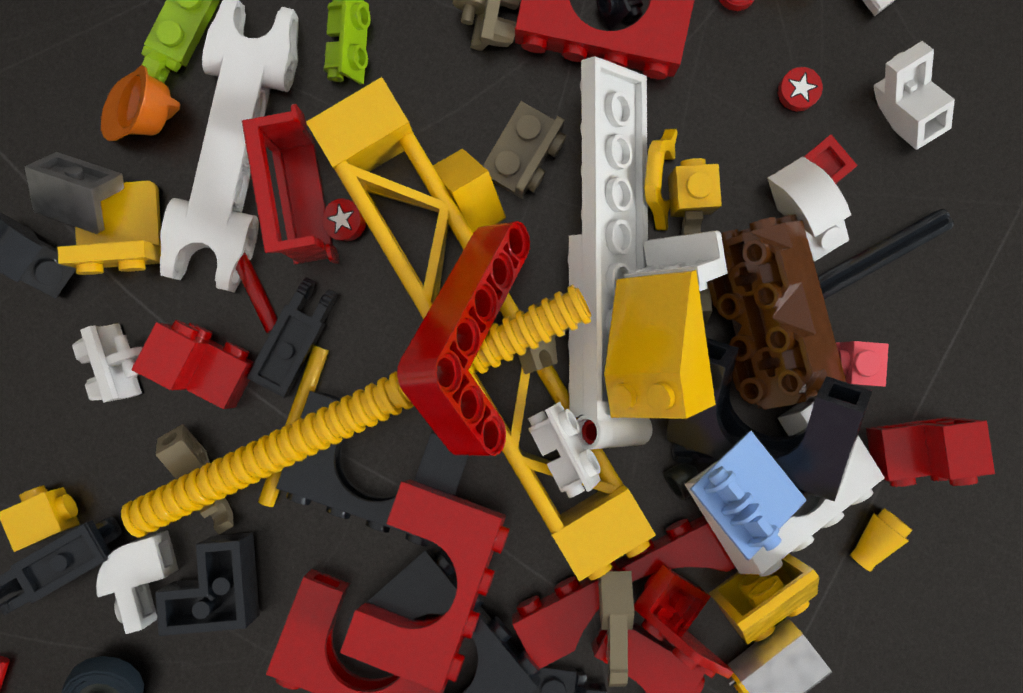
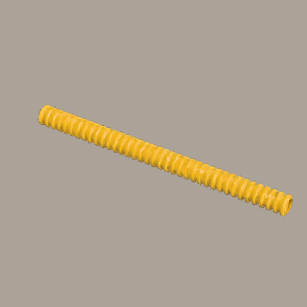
(339, 420)

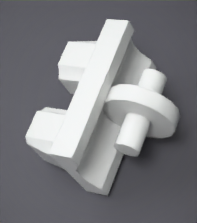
(111, 362)

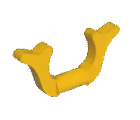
(658, 152)

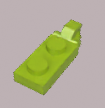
(176, 35)

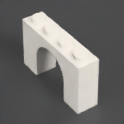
(814, 514)

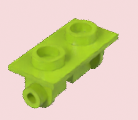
(347, 56)

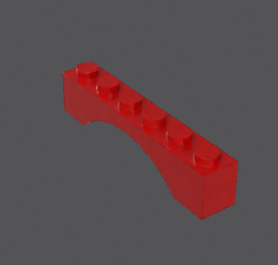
(555, 623)

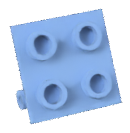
(749, 496)

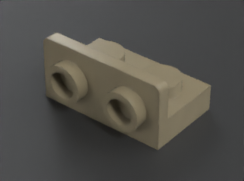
(523, 149)

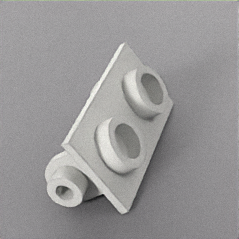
(561, 433)

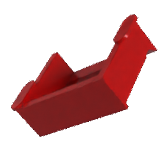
(297, 184)

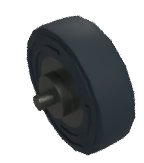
(103, 676)

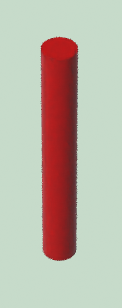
(256, 293)

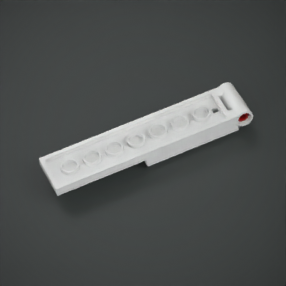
(611, 239)

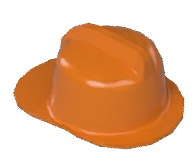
(137, 106)

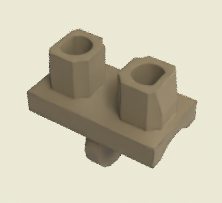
(488, 27)

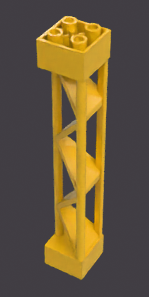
(360, 137)

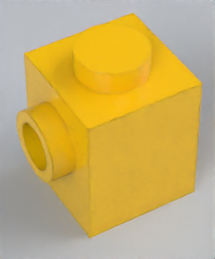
(694, 187)
(39, 517)

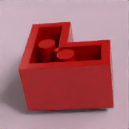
(187, 359)
(934, 448)

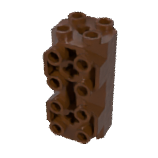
(775, 314)

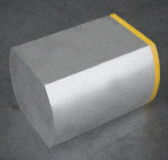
(779, 664)

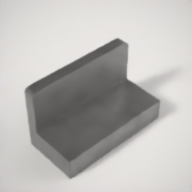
(71, 190)

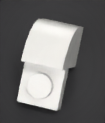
(910, 99)
(814, 198)
(128, 577)

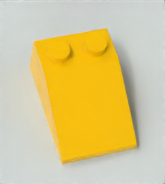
(658, 349)
(759, 603)

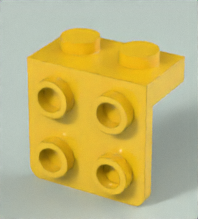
(129, 235)

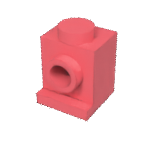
(864, 362)

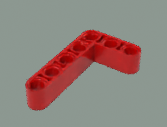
(446, 343)

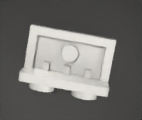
(685, 253)

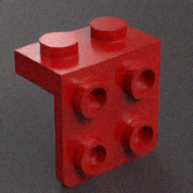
(668, 610)

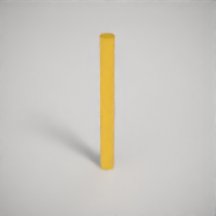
(308, 383)

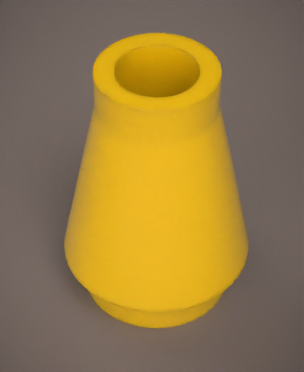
(880, 539)

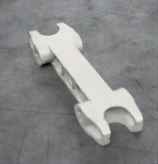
(245, 76)

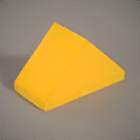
(471, 189)

